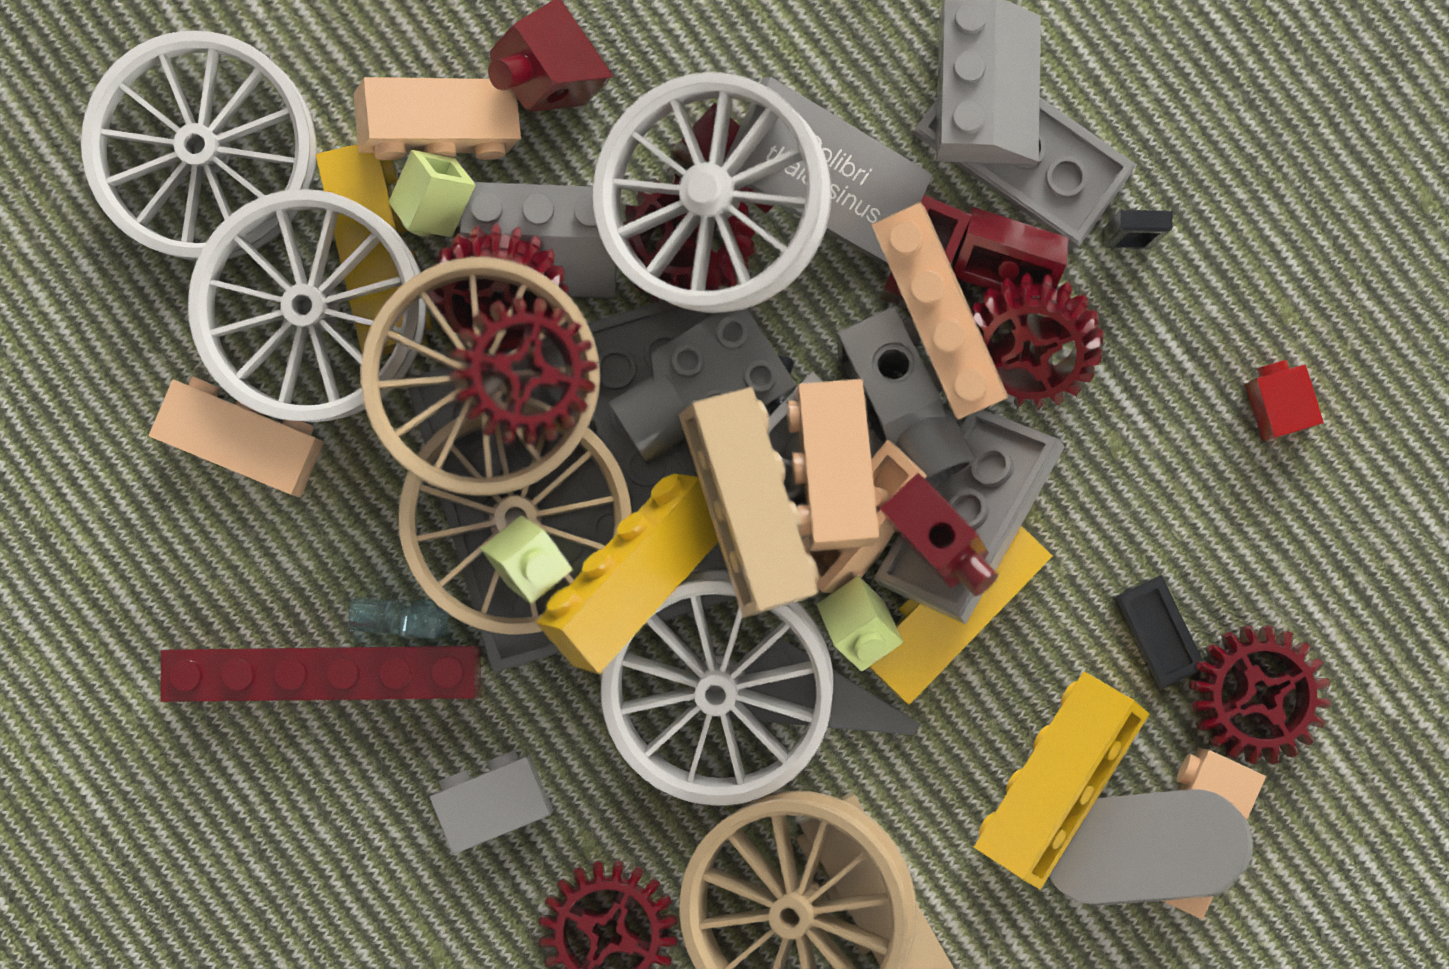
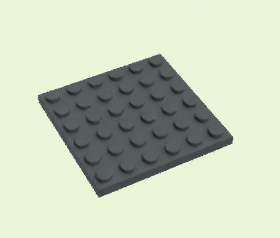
(624, 359)

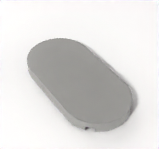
(1155, 849)

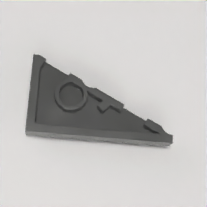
(850, 706)

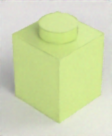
(431, 194)
(526, 559)
(859, 623)

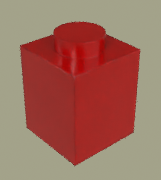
(1283, 400)

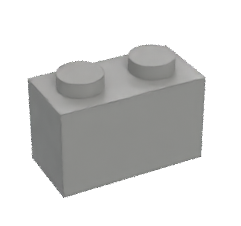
(491, 802)

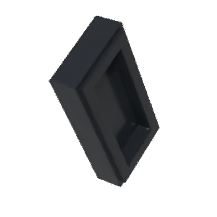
(1137, 229)
(1158, 631)

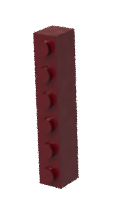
(320, 673)

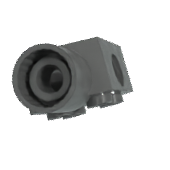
(702, 363)
(905, 408)

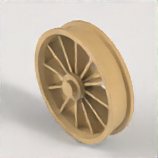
(381, 330)
(501, 515)
(797, 905)

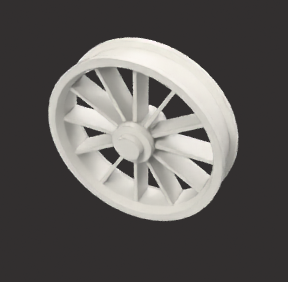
(197, 145)
(710, 191)
(306, 306)
(717, 689)

